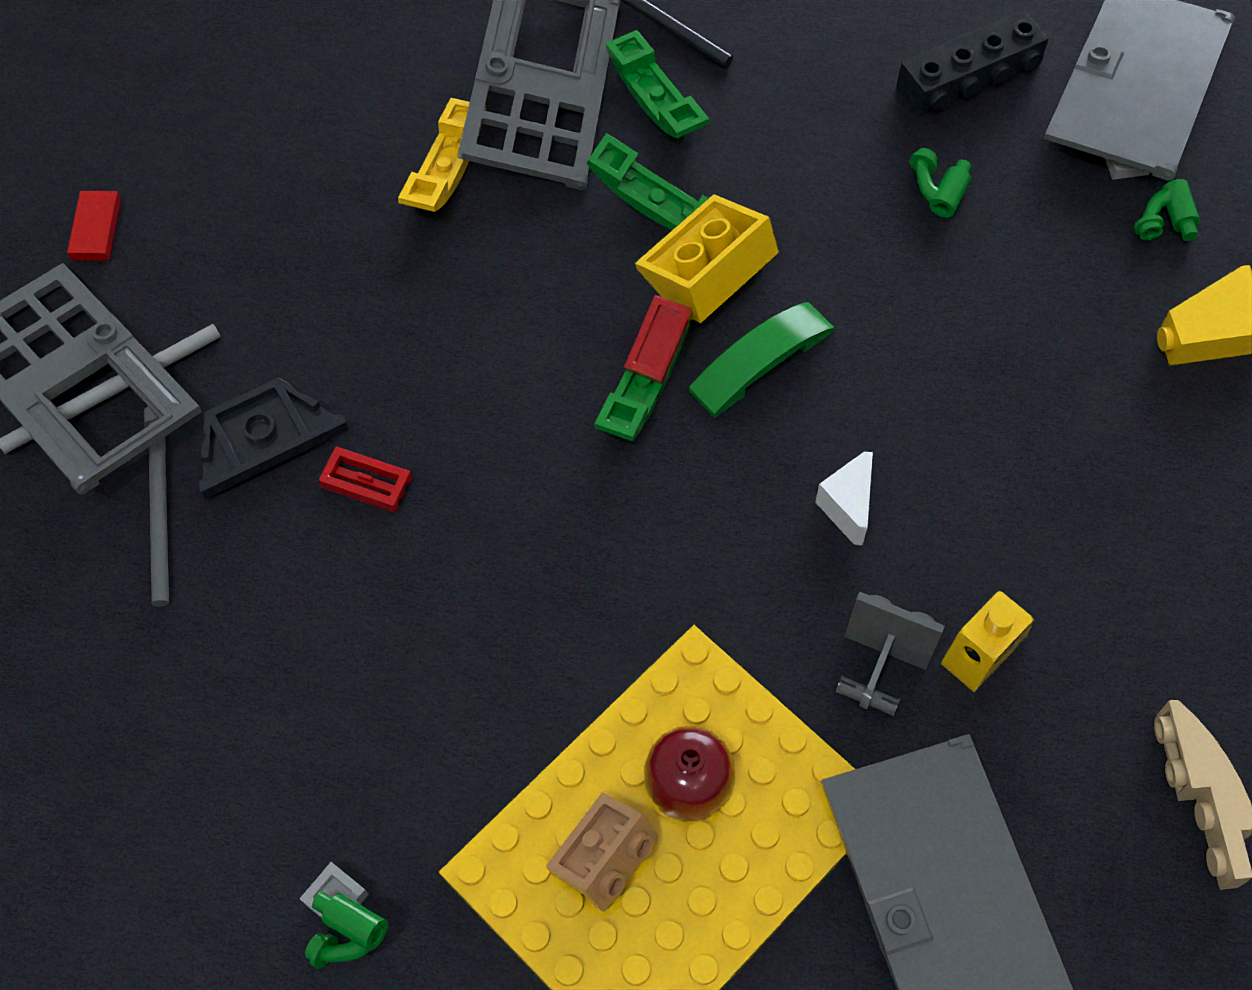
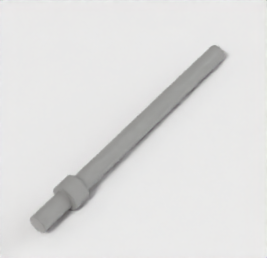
(116, 384)

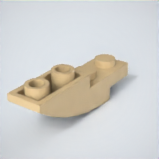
(1204, 773)

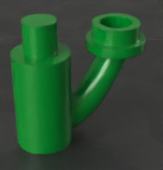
(947, 196)
(1181, 210)
(350, 919)

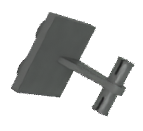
(893, 633)

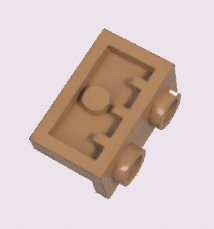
(603, 851)

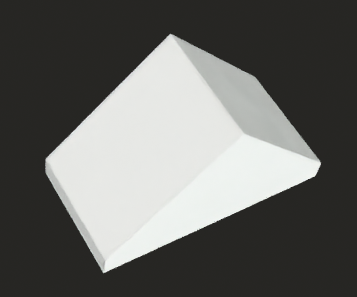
(846, 497)

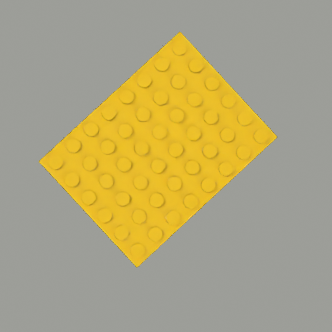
(709, 884)

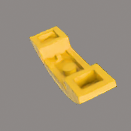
(441, 169)

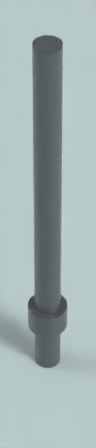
(158, 518)

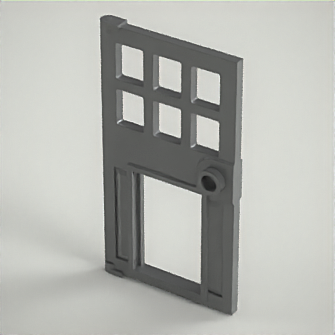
(540, 83)
(107, 342)

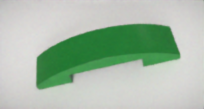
(652, 88)
(638, 186)
(758, 353)
(632, 403)

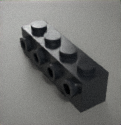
(971, 62)

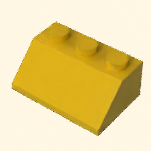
(709, 255)

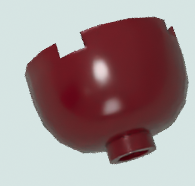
(689, 791)

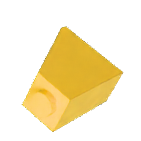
(1211, 322)

